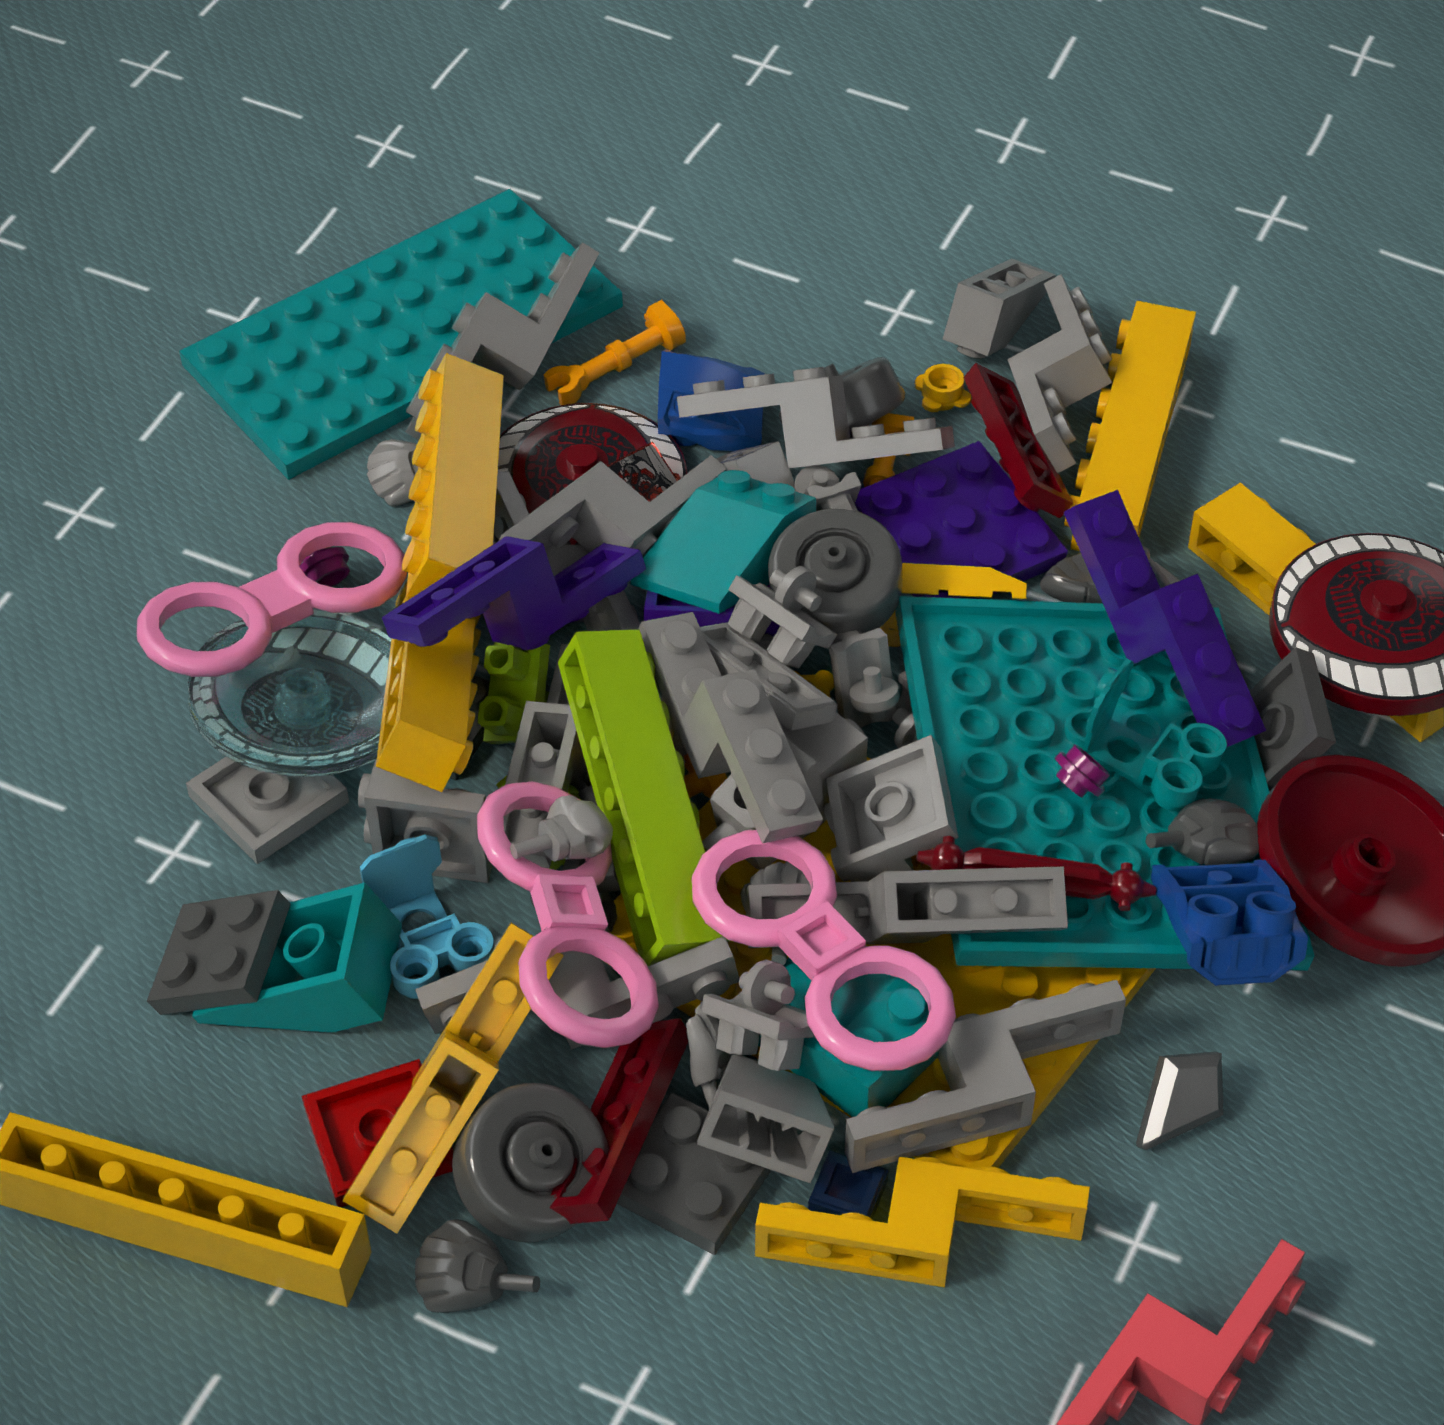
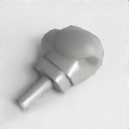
(570, 832)

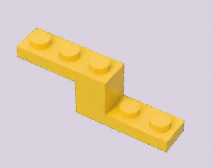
(446, 1087)
(921, 1220)

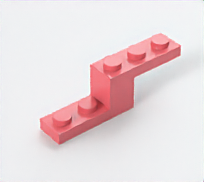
(1182, 1361)

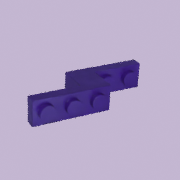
(515, 594)
(1163, 618)

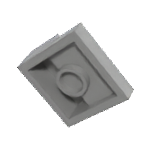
(407, 809)
(889, 810)

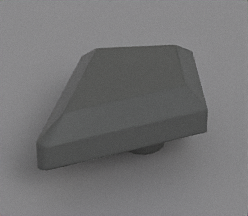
(1181, 1097)

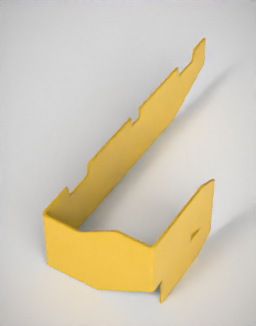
(958, 580)

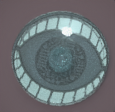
(304, 703)

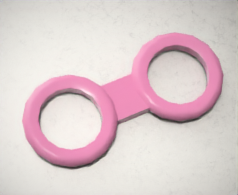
(270, 600)
(569, 921)
(826, 951)

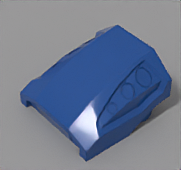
(713, 431)
(1232, 920)

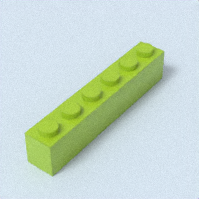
(638, 787)

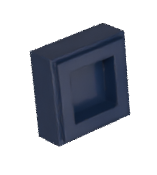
(843, 1192)

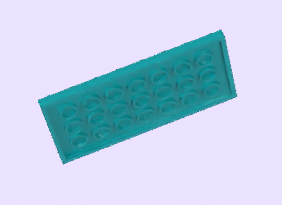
(357, 345)

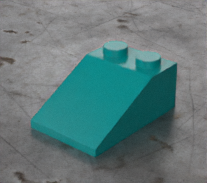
(718, 535)
(325, 968)
(873, 1009)

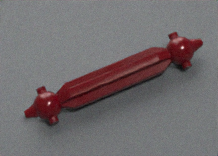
(1081, 878)

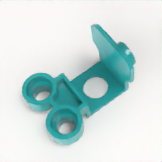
(1172, 762)

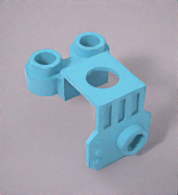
(405, 885)

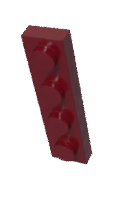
(1020, 452)
(626, 1112)

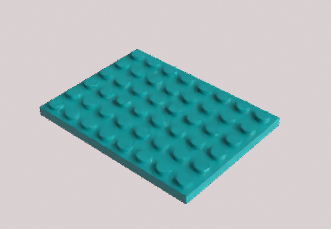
(1002, 698)

